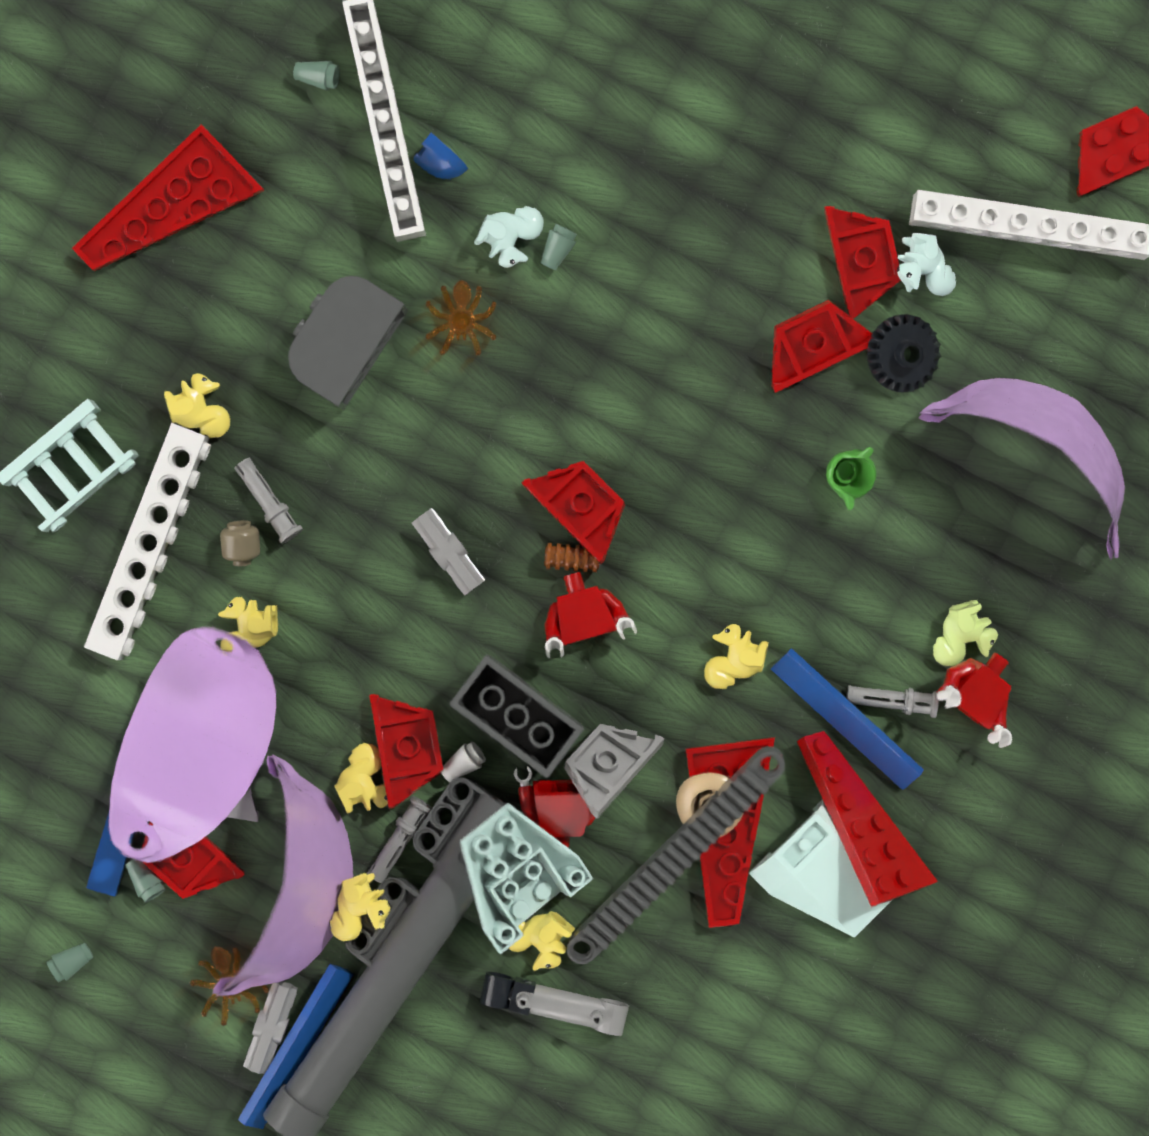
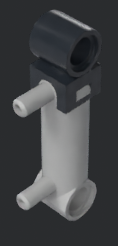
(528, 997)

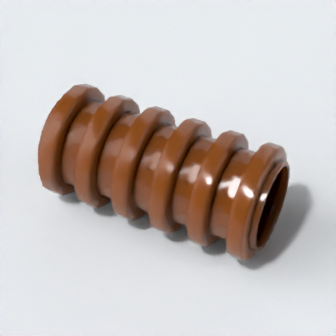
(569, 558)

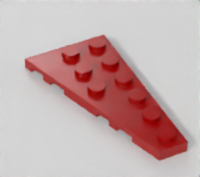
(181, 191)
(873, 843)
(728, 860)

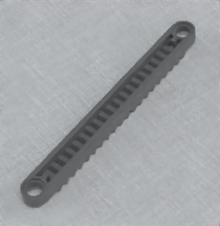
(676, 855)

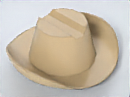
(696, 792)

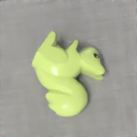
(960, 628)

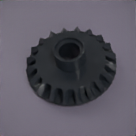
(887, 350)

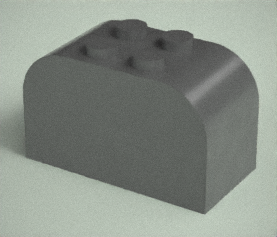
(343, 337)
(517, 715)

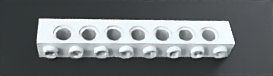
(384, 119)
(1030, 224)
(101, 637)

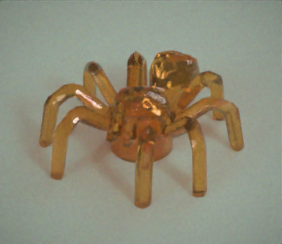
(461, 320)
(222, 961)

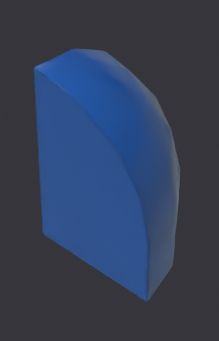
(439, 159)

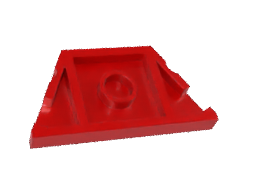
(1113, 150)
(863, 257)
(814, 343)
(580, 505)
(406, 747)
(195, 868)

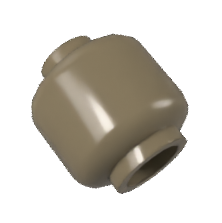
(240, 542)

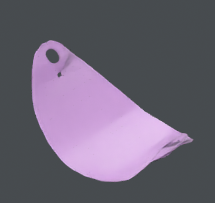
(1052, 418)
(191, 744)
(315, 867)

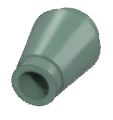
(318, 74)
(557, 246)
(145, 881)
(70, 961)

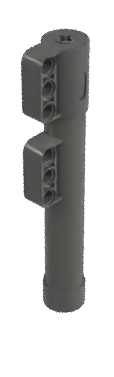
(395, 961)

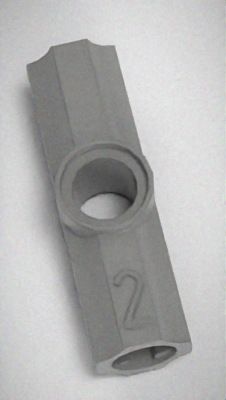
(448, 551)
(270, 1027)

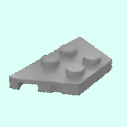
(608, 764)

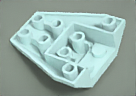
(516, 872)
(817, 876)

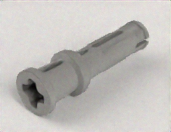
(275, 512)
(908, 705)
(406, 828)

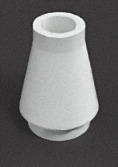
(465, 760)

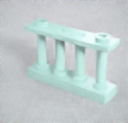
(62, 436)

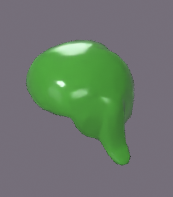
(851, 474)

